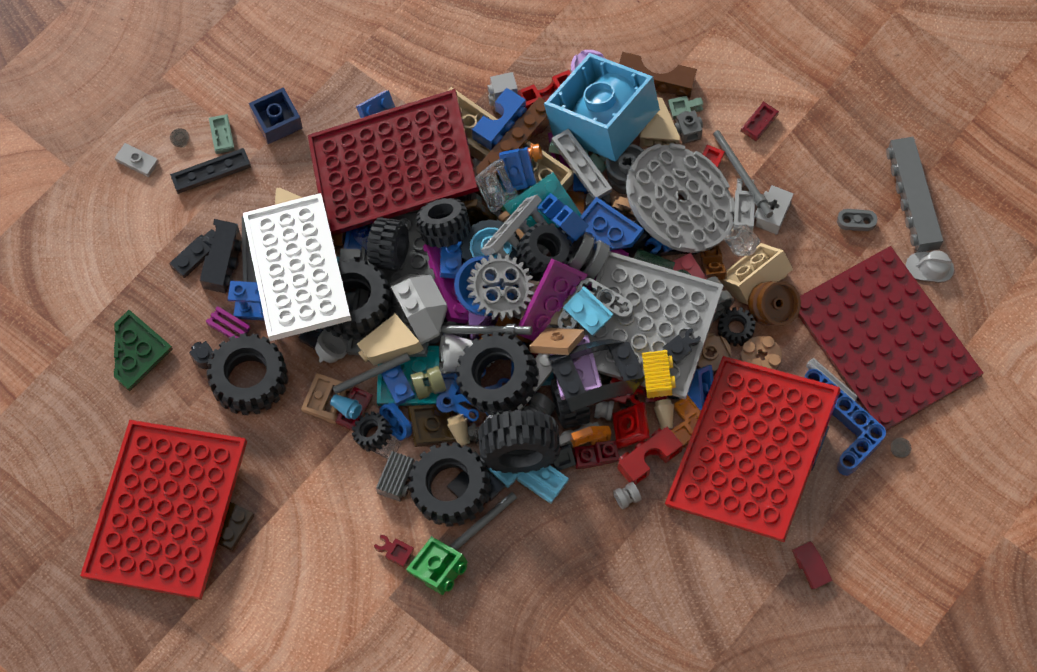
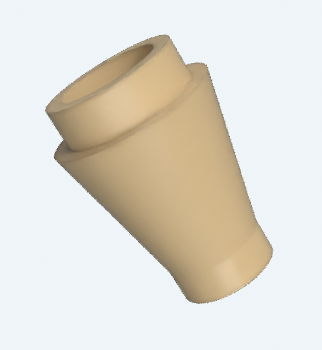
(664, 411)
(459, 429)

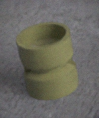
(435, 381)

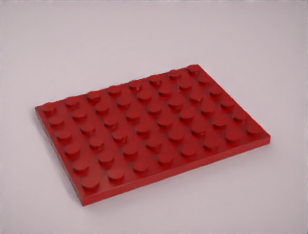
(753, 448)
(164, 509)

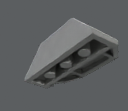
(421, 304)

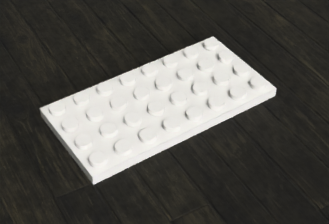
(296, 267)

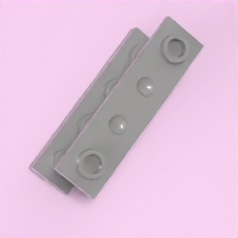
(514, 222)

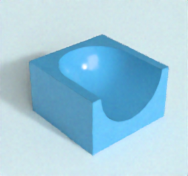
(603, 105)

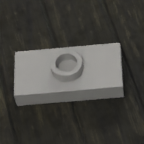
(136, 159)

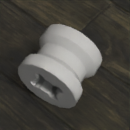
(604, 410)

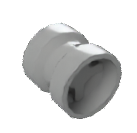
(627, 495)

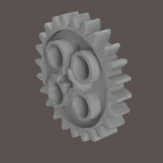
(498, 268)

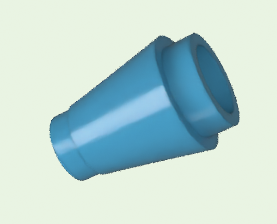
(348, 407)

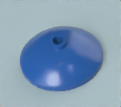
(461, 284)

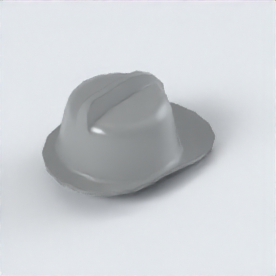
(930, 266)
(330, 347)

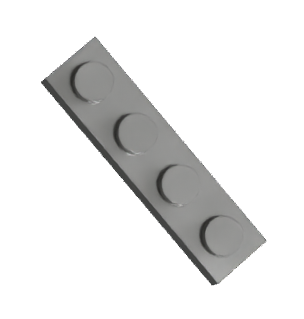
(581, 164)

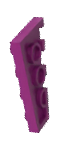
(554, 288)
(455, 311)

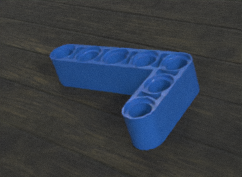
(861, 431)

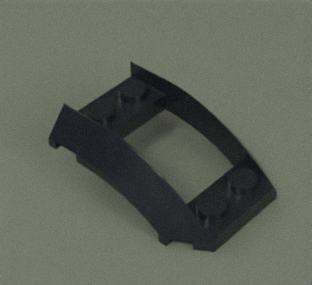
(572, 386)

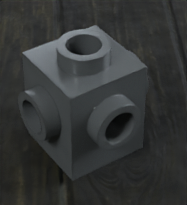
(689, 126)

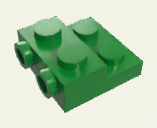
(438, 565)

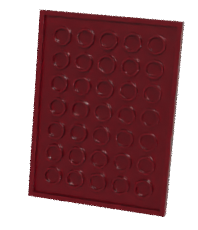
(392, 162)
(887, 339)

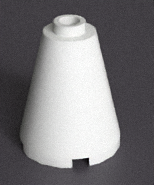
(450, 349)

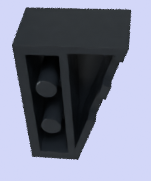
(222, 257)

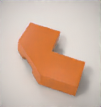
(689, 414)
(592, 434)

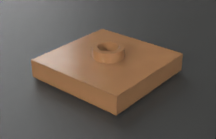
(557, 341)

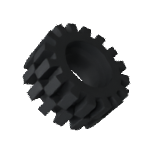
(736, 315)
(376, 440)

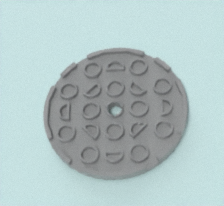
(653, 193)

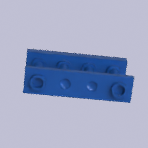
(246, 299)

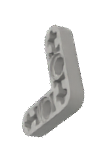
(595, 285)

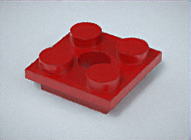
(639, 425)

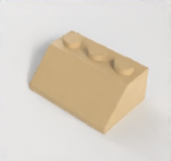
(763, 265)

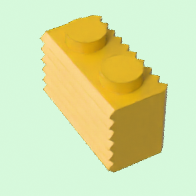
(657, 373)

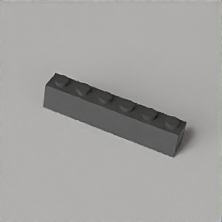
(914, 195)

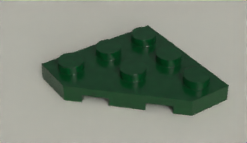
(136, 350)

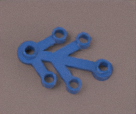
(456, 399)

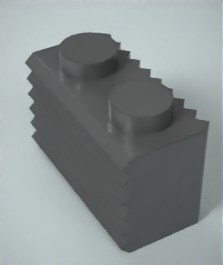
(395, 477)

